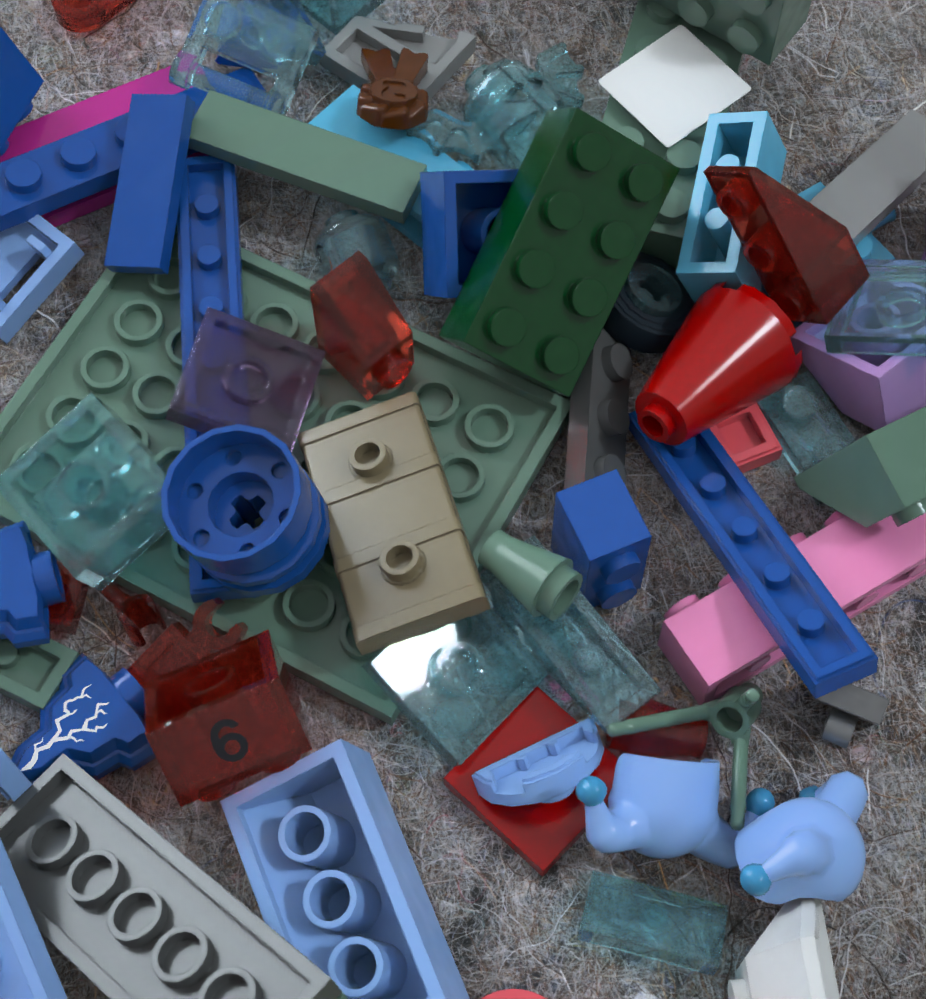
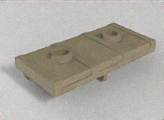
(392, 523)

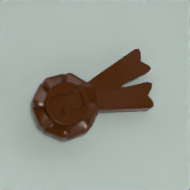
(393, 94)

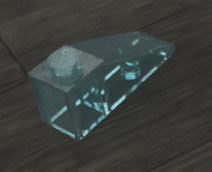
(578, 654)

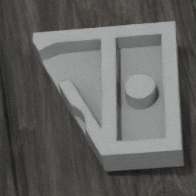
(444, 54)

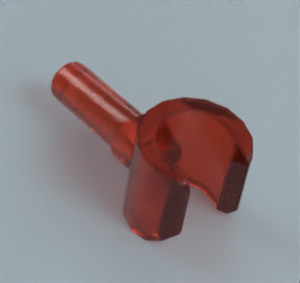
(134, 612)

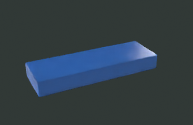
(149, 183)

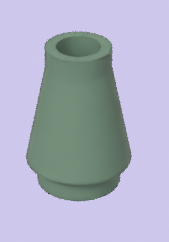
(533, 575)

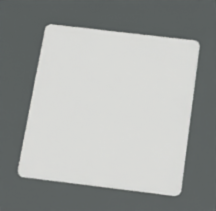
(674, 85)

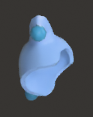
(664, 810)
(806, 844)

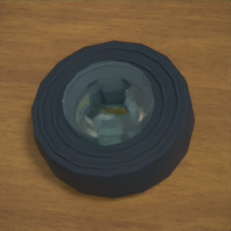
(649, 306)

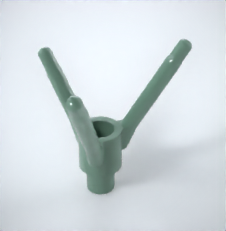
(730, 718)

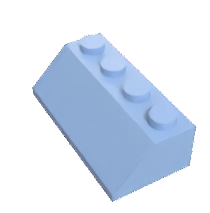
(341, 877)

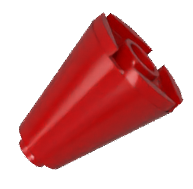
(718, 363)

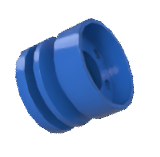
(225, 485)

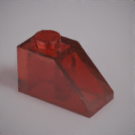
(361, 327)

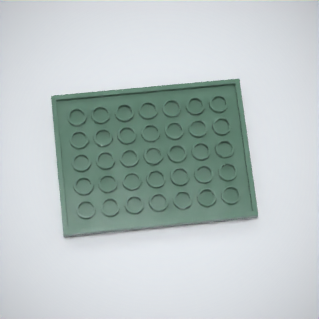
(128, 353)

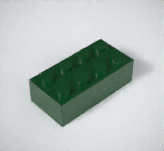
(559, 250)

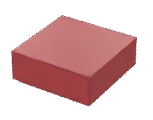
(748, 439)

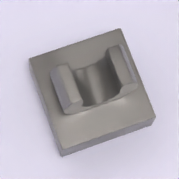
(846, 707)

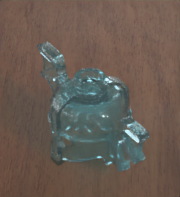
(505, 107)

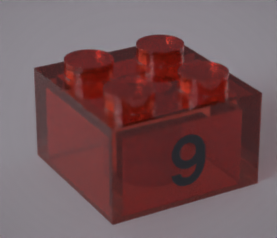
(225, 719)

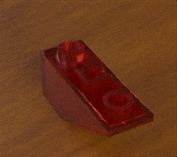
(794, 247)

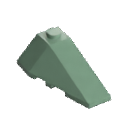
(875, 474)

